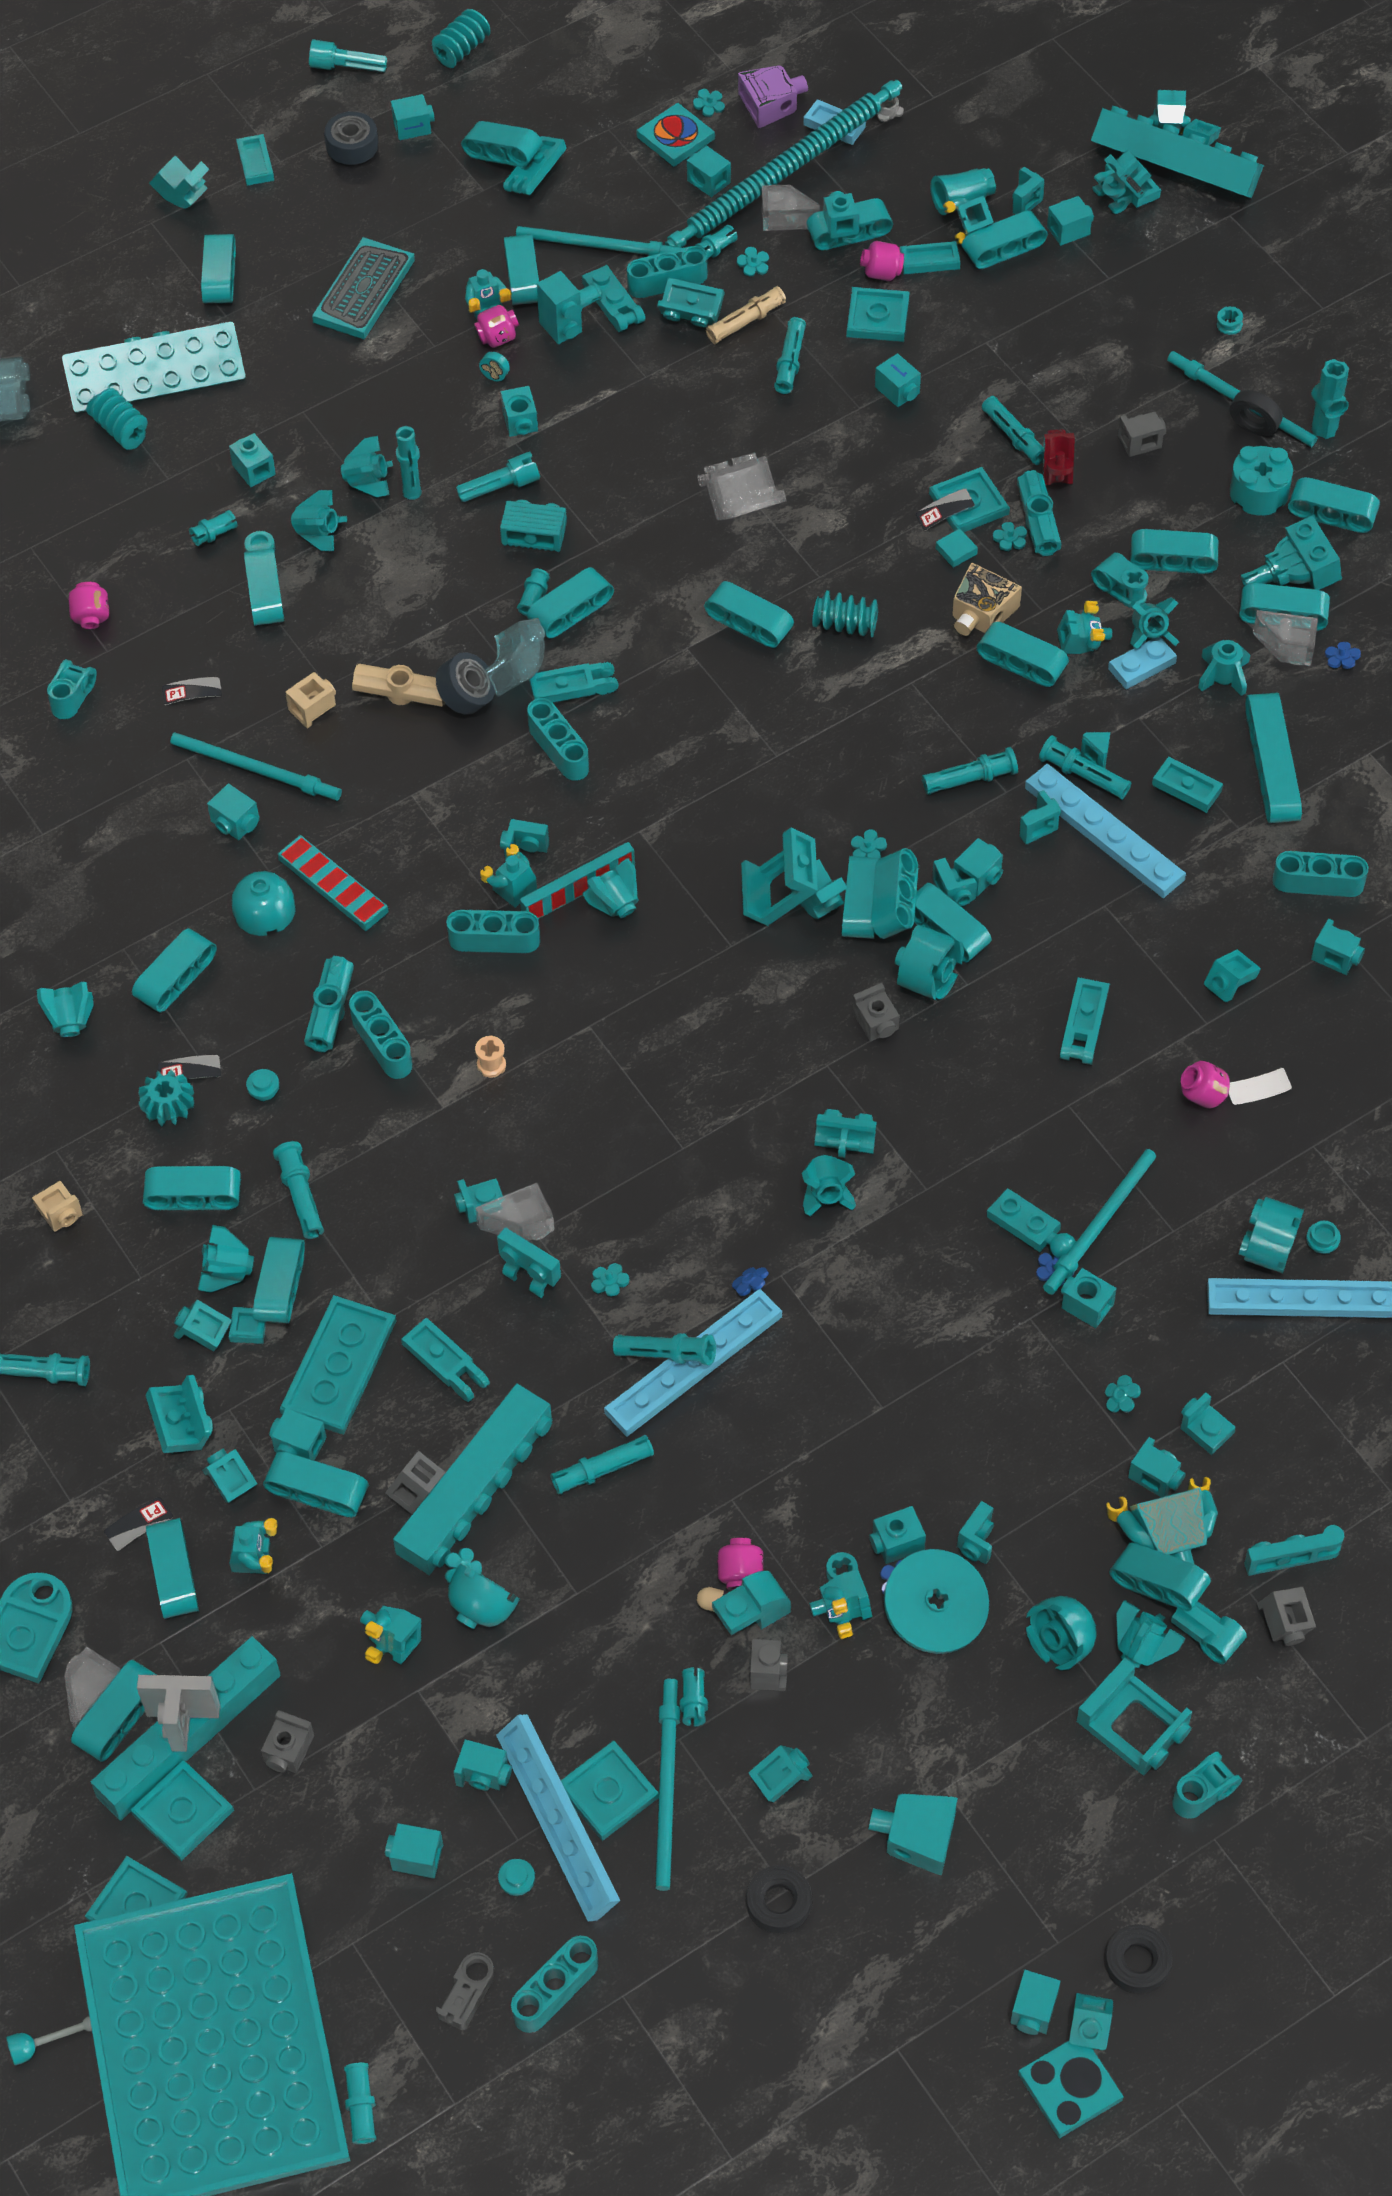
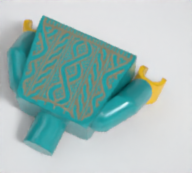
(1170, 1522)

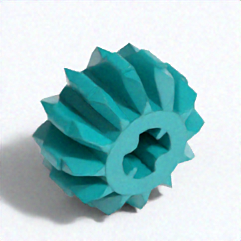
(166, 1097)

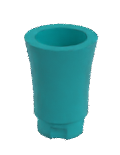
(964, 184)

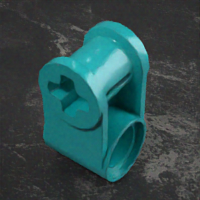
(1119, 577)
(70, 689)
(1209, 1782)

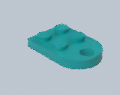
(32, 1625)

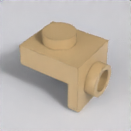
(58, 1206)

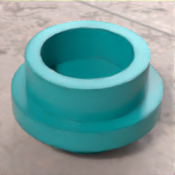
(262, 1084)
(1323, 1237)
(516, 1877)

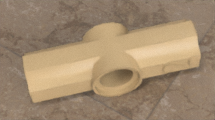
(397, 684)

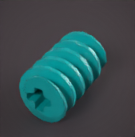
(460, 37)
(118, 418)
(846, 614)

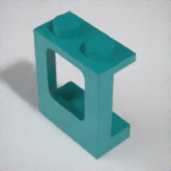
(800, 870)
(1110, 1702)

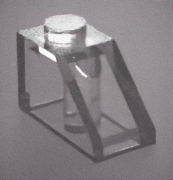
(786, 208)
(1287, 636)
(521, 1212)
(85, 1681)

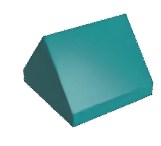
(1095, 747)

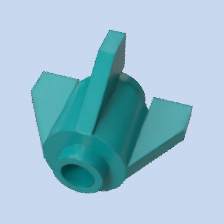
(366, 468)
(316, 520)
(1158, 624)
(1225, 665)
(614, 890)
(67, 1008)
(826, 1183)
(226, 1260)
(1143, 1638)

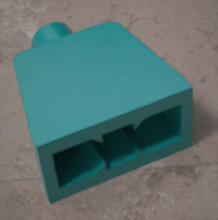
(918, 1829)

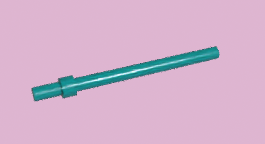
(649, 249)
(1196, 371)
(308, 784)
(1068, 1263)
(669, 1717)

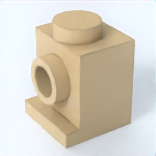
(310, 698)

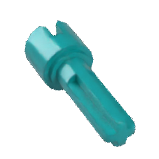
(326, 56)
(518, 470)

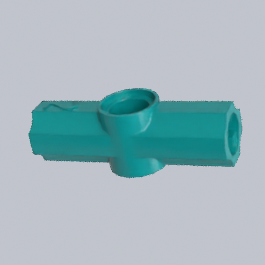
(1330, 398)
(1039, 513)
(326, 1018)

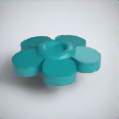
(709, 102)
(753, 262)
(1009, 536)
(869, 846)
(609, 1279)
(1121, 1394)
(465, 1557)

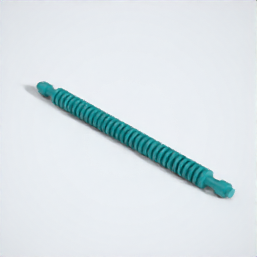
(784, 164)

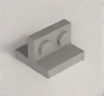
(176, 1701)

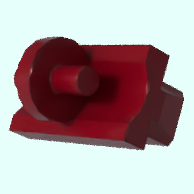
(1058, 457)

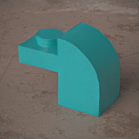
(180, 184)
(827, 896)
(756, 1600)

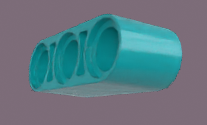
(501, 143)
(873, 223)
(1004, 239)
(218, 268)
(521, 269)
(650, 274)
(1334, 504)
(1174, 551)
(263, 586)
(1285, 601)
(571, 602)
(749, 614)
(1022, 654)
(558, 739)
(1304, 875)
(894, 893)
(859, 898)
(945, 916)
(506, 923)
(174, 970)
(382, 1047)
(191, 1188)
(279, 1280)
(316, 1484)
(172, 1568)
(1160, 1576)
(112, 1714)
(551, 2001)

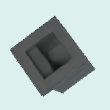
(1141, 433)
(875, 1012)
(415, 1482)
(1288, 1615)
(768, 1666)
(291, 1755)

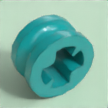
(1229, 313)
(838, 1560)

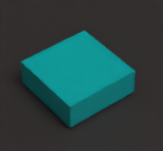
(956, 547)
(245, 1328)

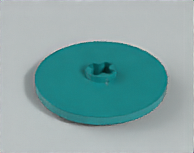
(924, 1624)

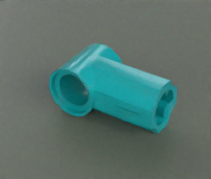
(1216, 1635)

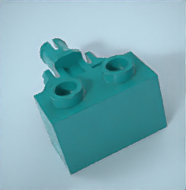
(1299, 558)

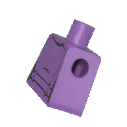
(770, 93)

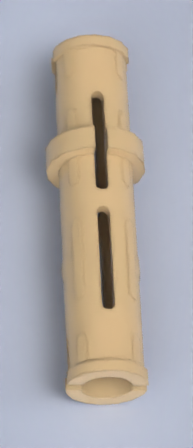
(755, 309)

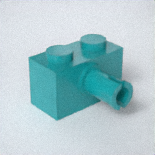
(562, 305)

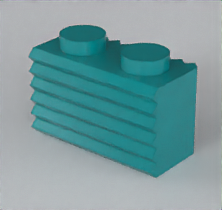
(533, 525)

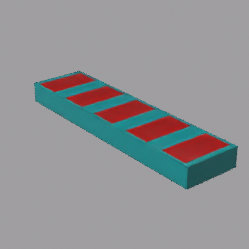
(333, 883)
(574, 883)

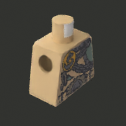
(983, 600)

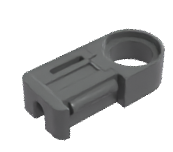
(466, 1993)

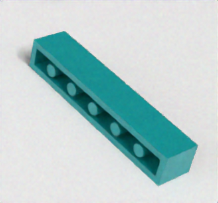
(1177, 152)
(473, 1479)
(150, 1757)

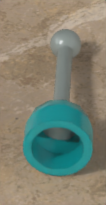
(23, 2045)

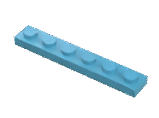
(1107, 832)
(1299, 1297)
(673, 1379)
(558, 1818)

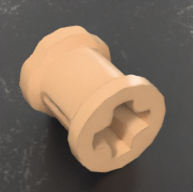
(490, 1056)

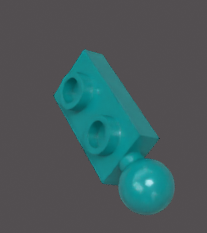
(1029, 1224)

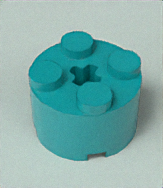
(1261, 479)
(929, 962)
(1272, 1235)

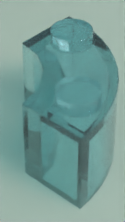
(13, 379)
(518, 655)

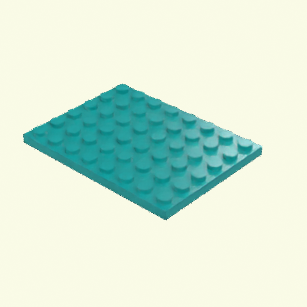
(211, 2042)

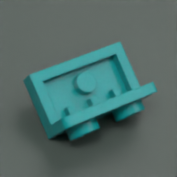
(691, 302)
(180, 1416)

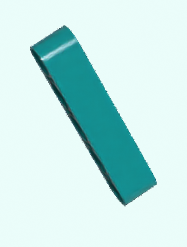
(1273, 758)

